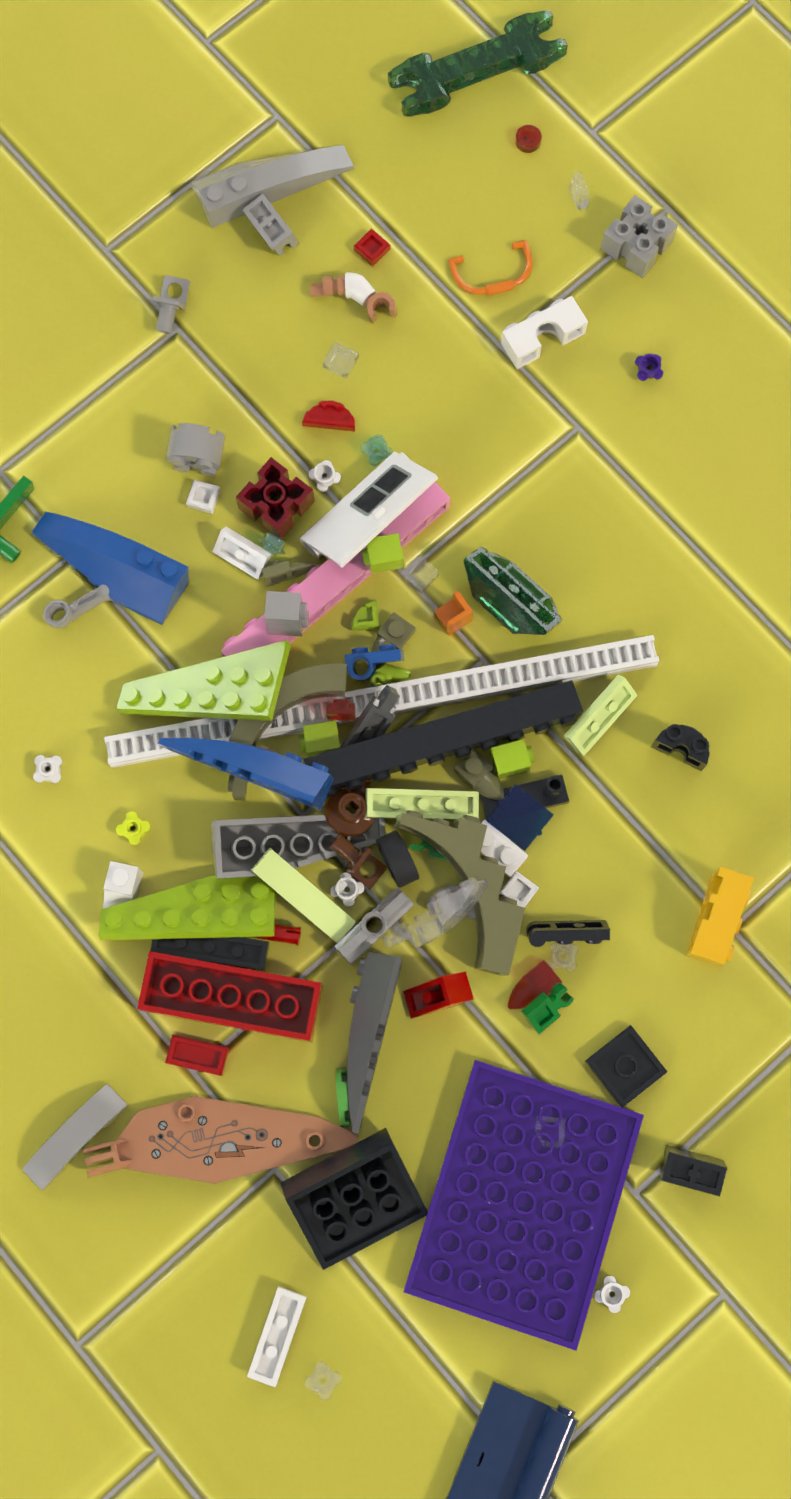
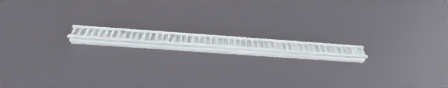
(414, 695)

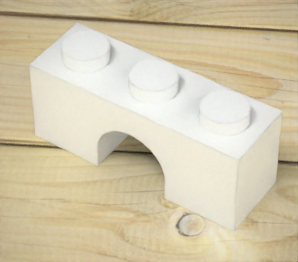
(561, 319)

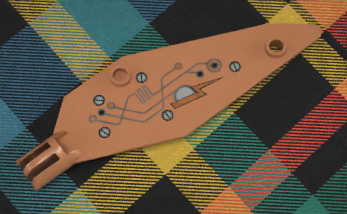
(215, 1140)

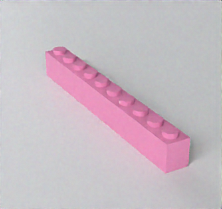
(331, 583)

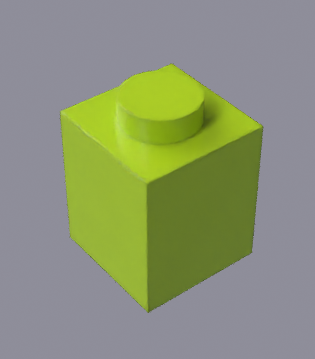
(383, 553)
(319, 738)
(511, 759)

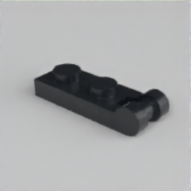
(567, 931)

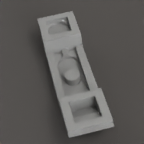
(73, 1136)

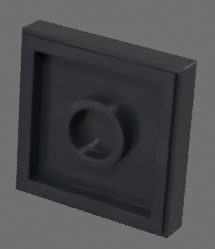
(626, 1066)

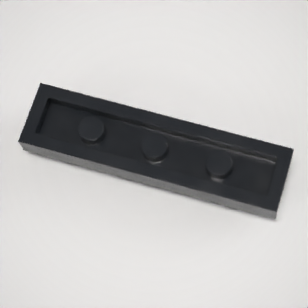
(226, 951)

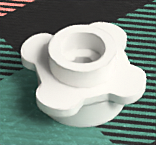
(324, 468)
(50, 776)
(347, 897)
(613, 1303)

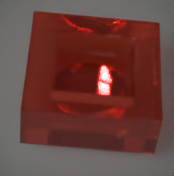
(341, 710)

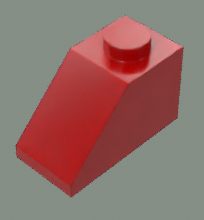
(438, 994)

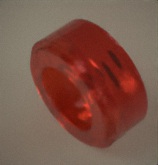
(528, 138)

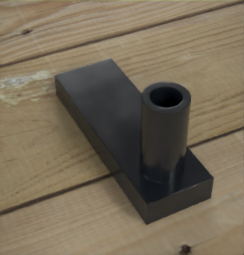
(547, 791)

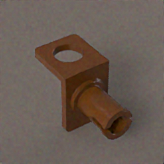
(355, 858)

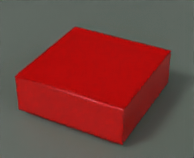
(372, 247)

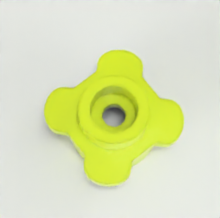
(125, 828)

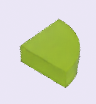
(366, 617)

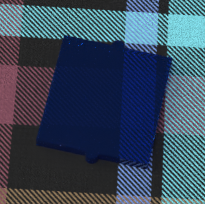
(519, 817)

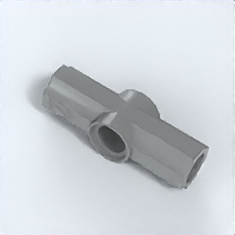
(360, 939)

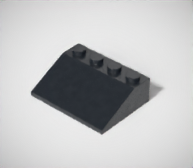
(353, 1198)

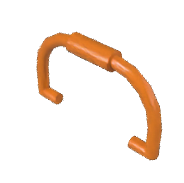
(496, 287)

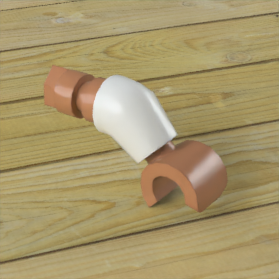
(356, 288)

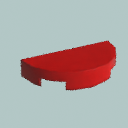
(329, 416)

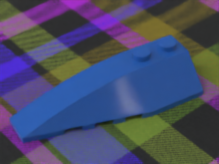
(131, 571)
(259, 766)

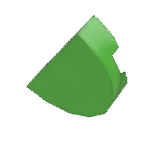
(342, 1097)

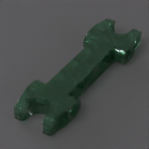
(477, 63)

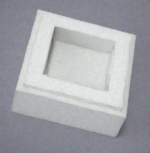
(203, 496)
(519, 889)

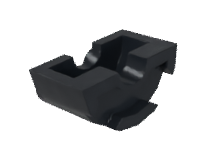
(686, 741)

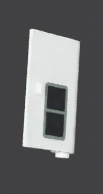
(367, 509)

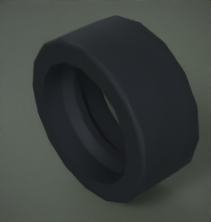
(397, 859)

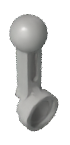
(76, 608)

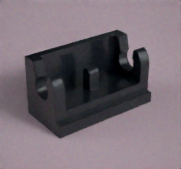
(693, 1170)

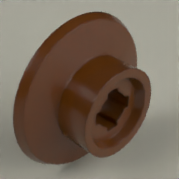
(342, 820)

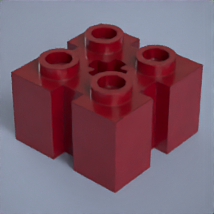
(275, 483)

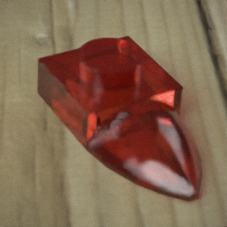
(531, 985)

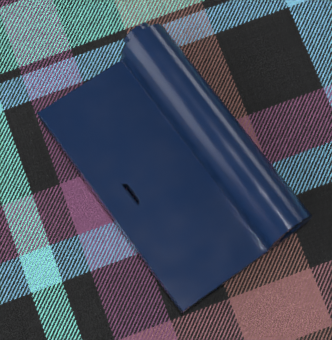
(520, 1448)

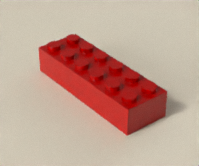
(230, 996)

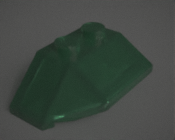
(510, 594)

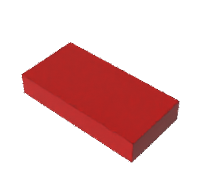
(197, 1055)

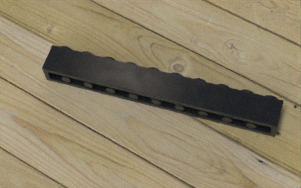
(450, 737)

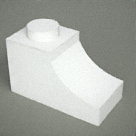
(121, 884)

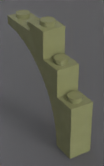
(461, 846)

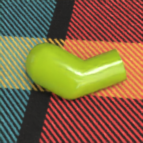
(389, 673)

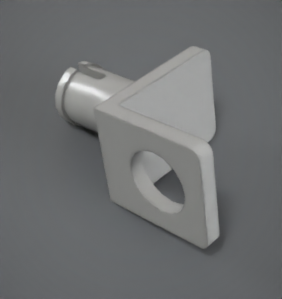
(168, 305)

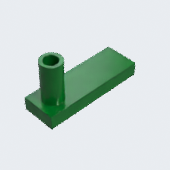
(7, 508)

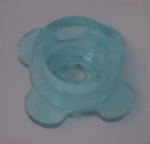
(376, 442)
(272, 544)

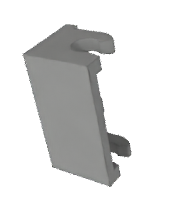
(270, 224)

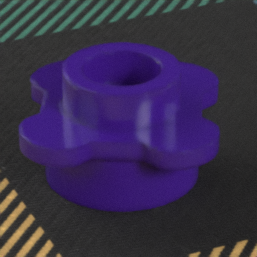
(649, 360)

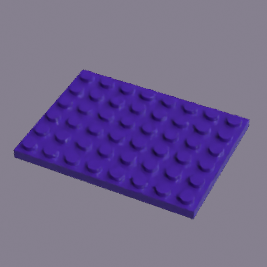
(520, 1223)

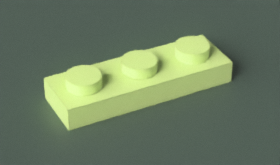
(600, 715)

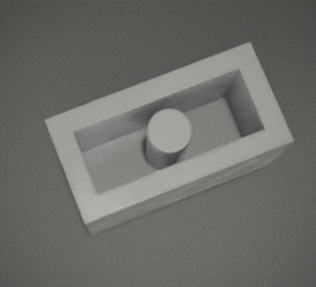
(285, 613)

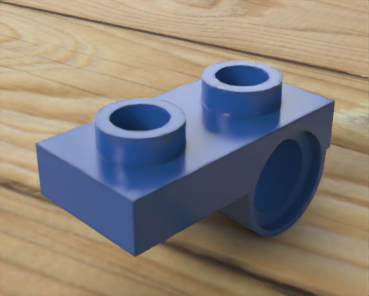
(386, 654)

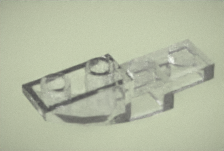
(443, 915)

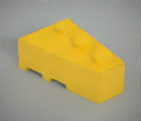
(720, 917)

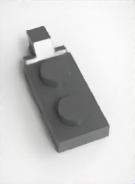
(374, 718)

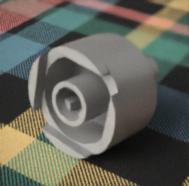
(195, 448)

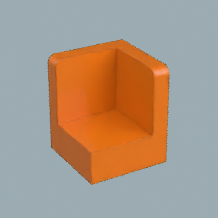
(454, 614)

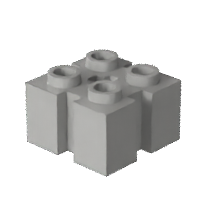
(638, 236)

